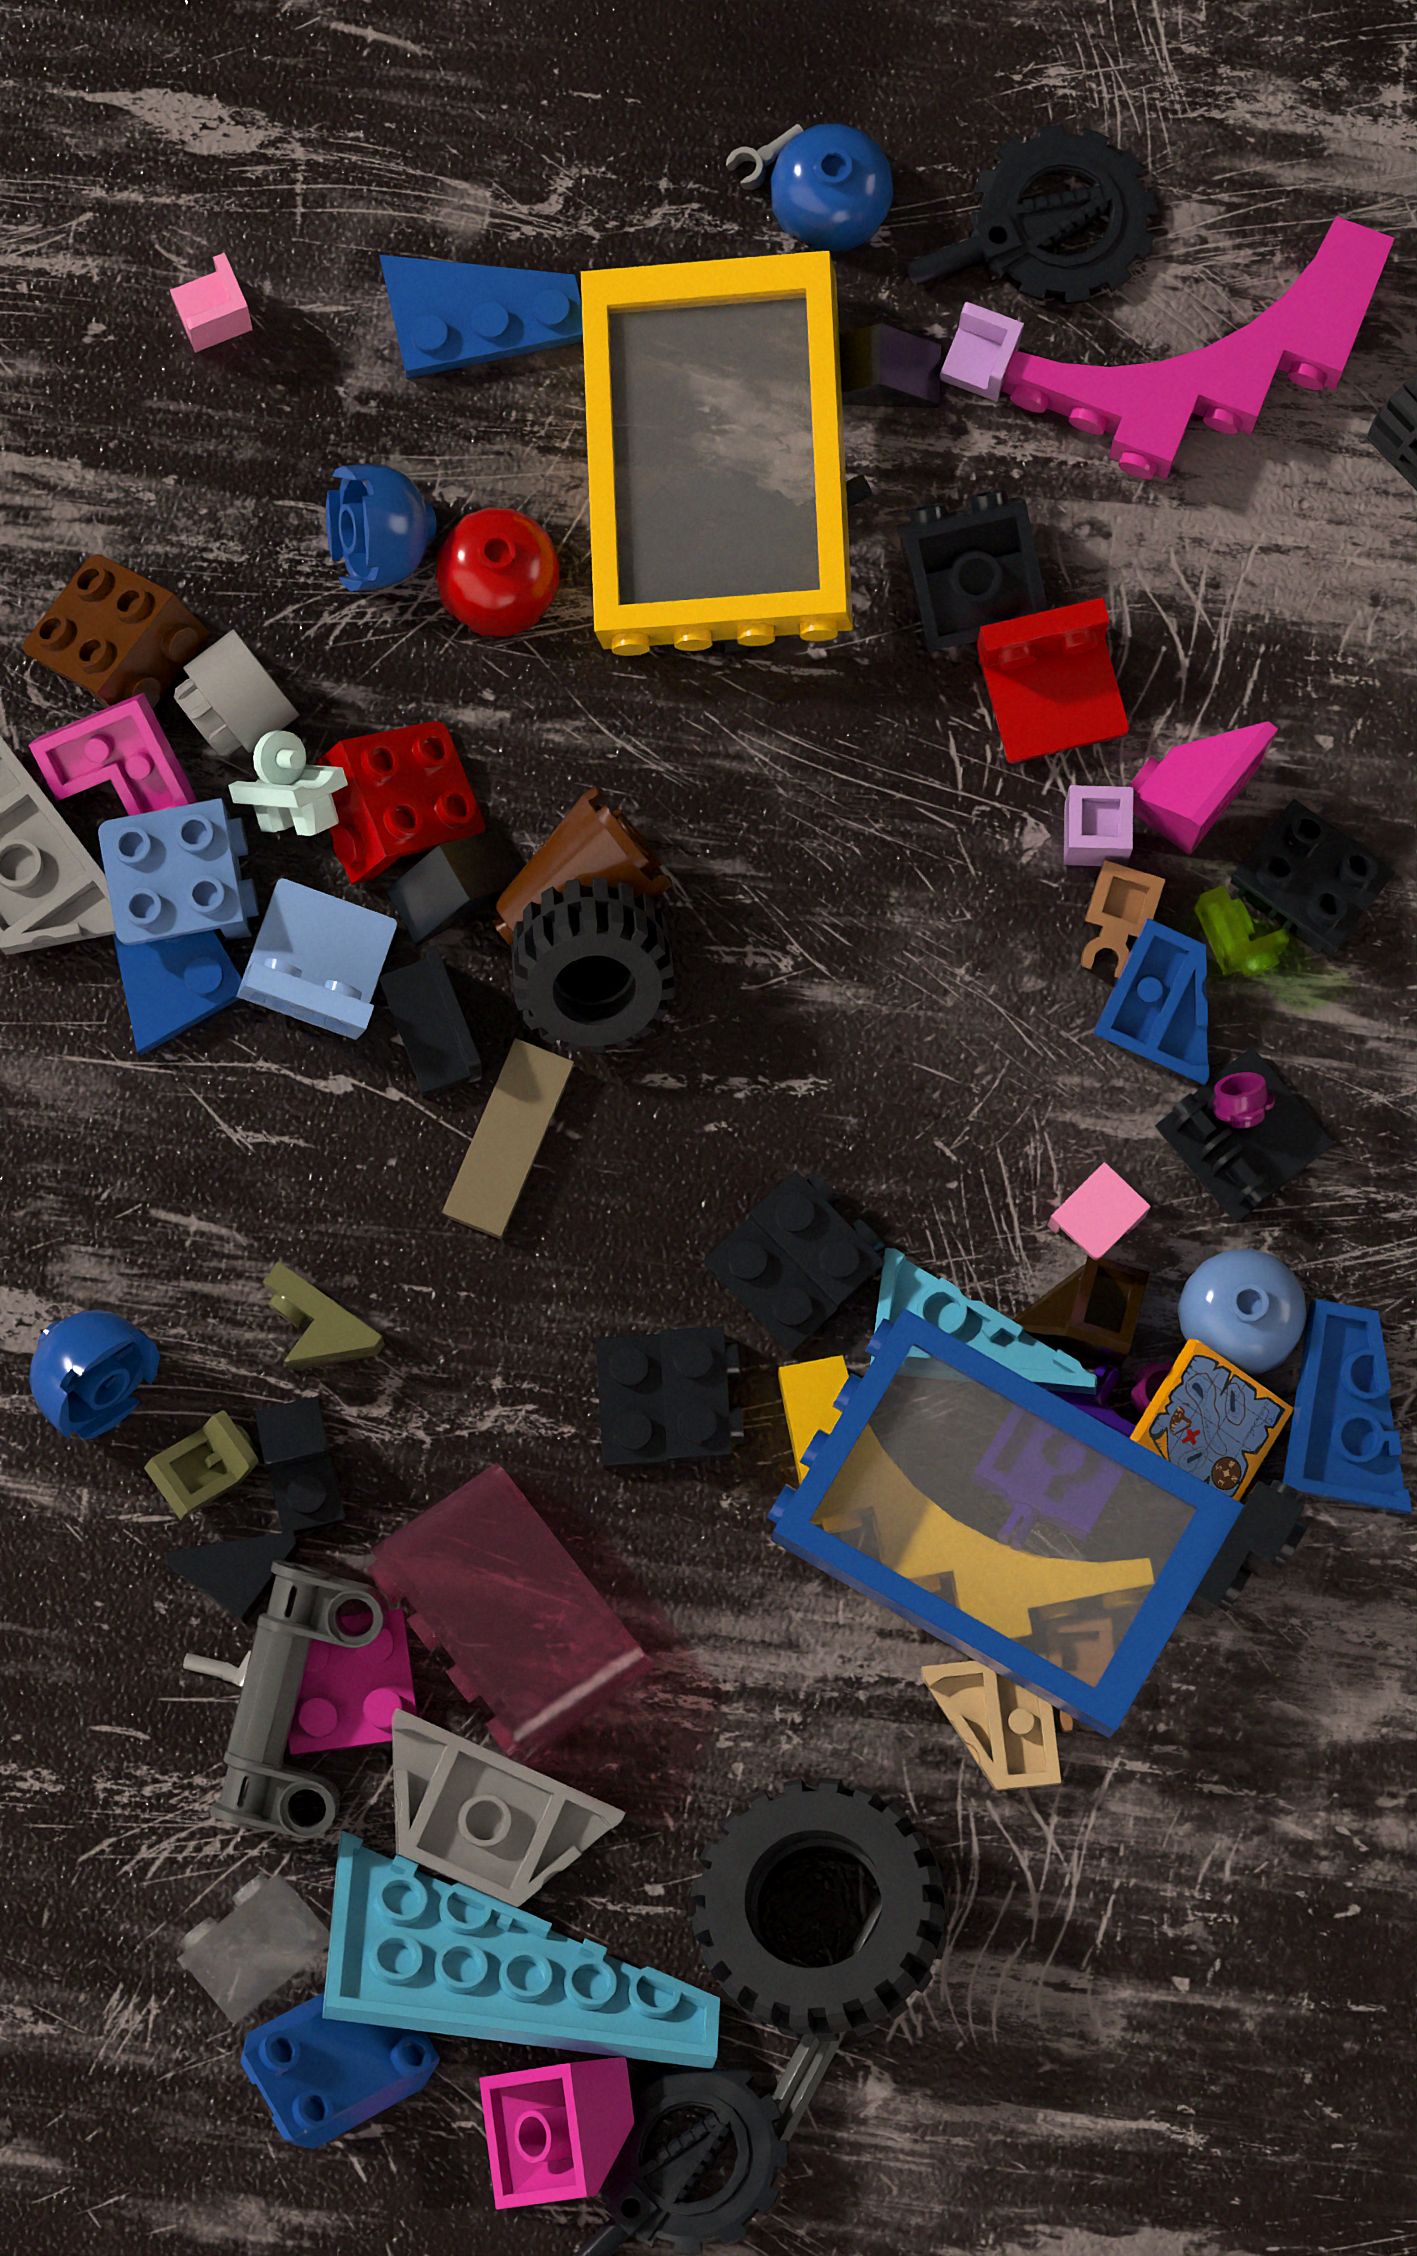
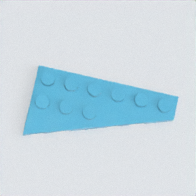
(478, 1968)

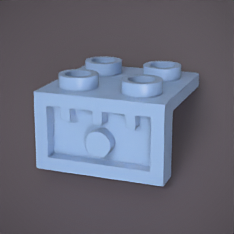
(317, 959)

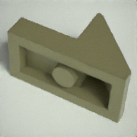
(333, 1331)

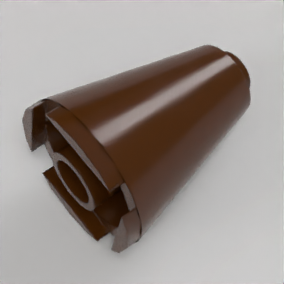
(583, 846)

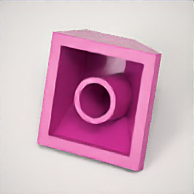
(1198, 782)
(555, 2129)

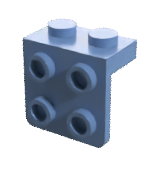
(177, 873)

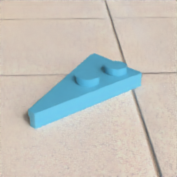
(976, 1325)

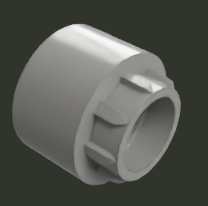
(232, 697)

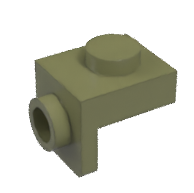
(203, 1465)

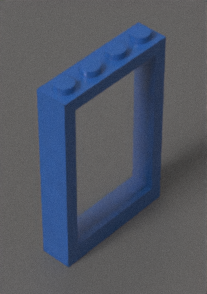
(1003, 1521)

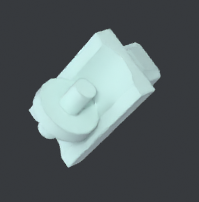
(288, 788)

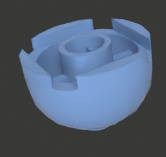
(1244, 1309)

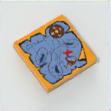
(1212, 1420)

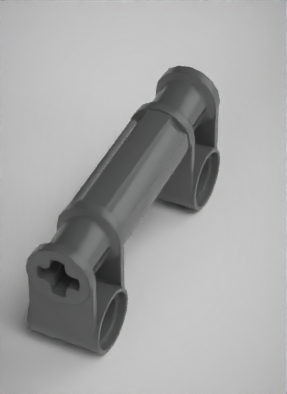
(272, 1695)

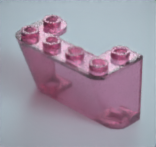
(509, 1614)

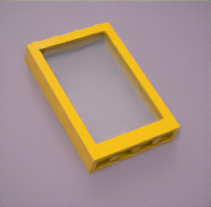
(716, 452)

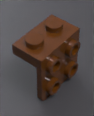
(116, 634)

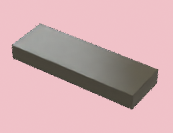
(508, 1138)

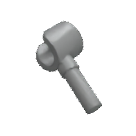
(762, 158)
(217, 1668)

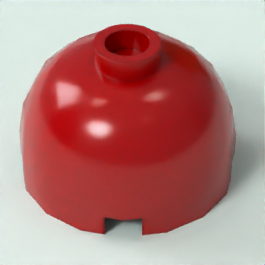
(497, 571)

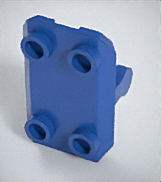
(332, 2072)

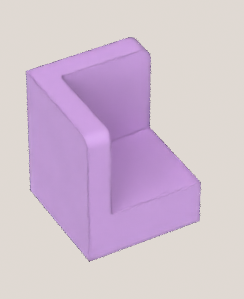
(981, 351)
(1098, 825)

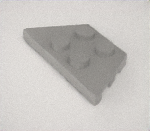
(47, 877)
(485, 1814)

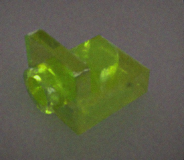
(1227, 927)

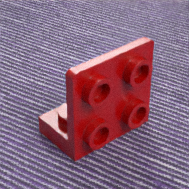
(1052, 681)

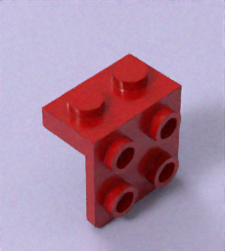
(399, 798)

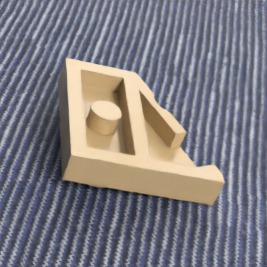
(999, 1723)

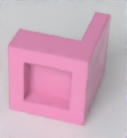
(212, 307)
(1099, 1212)

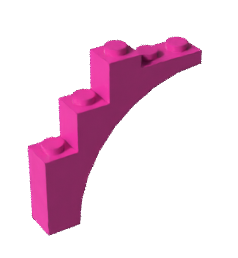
(1226, 382)

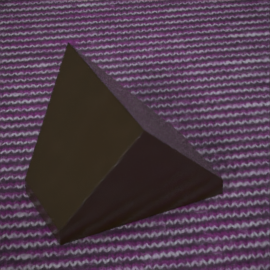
(1090, 1311)

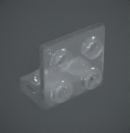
(254, 1946)

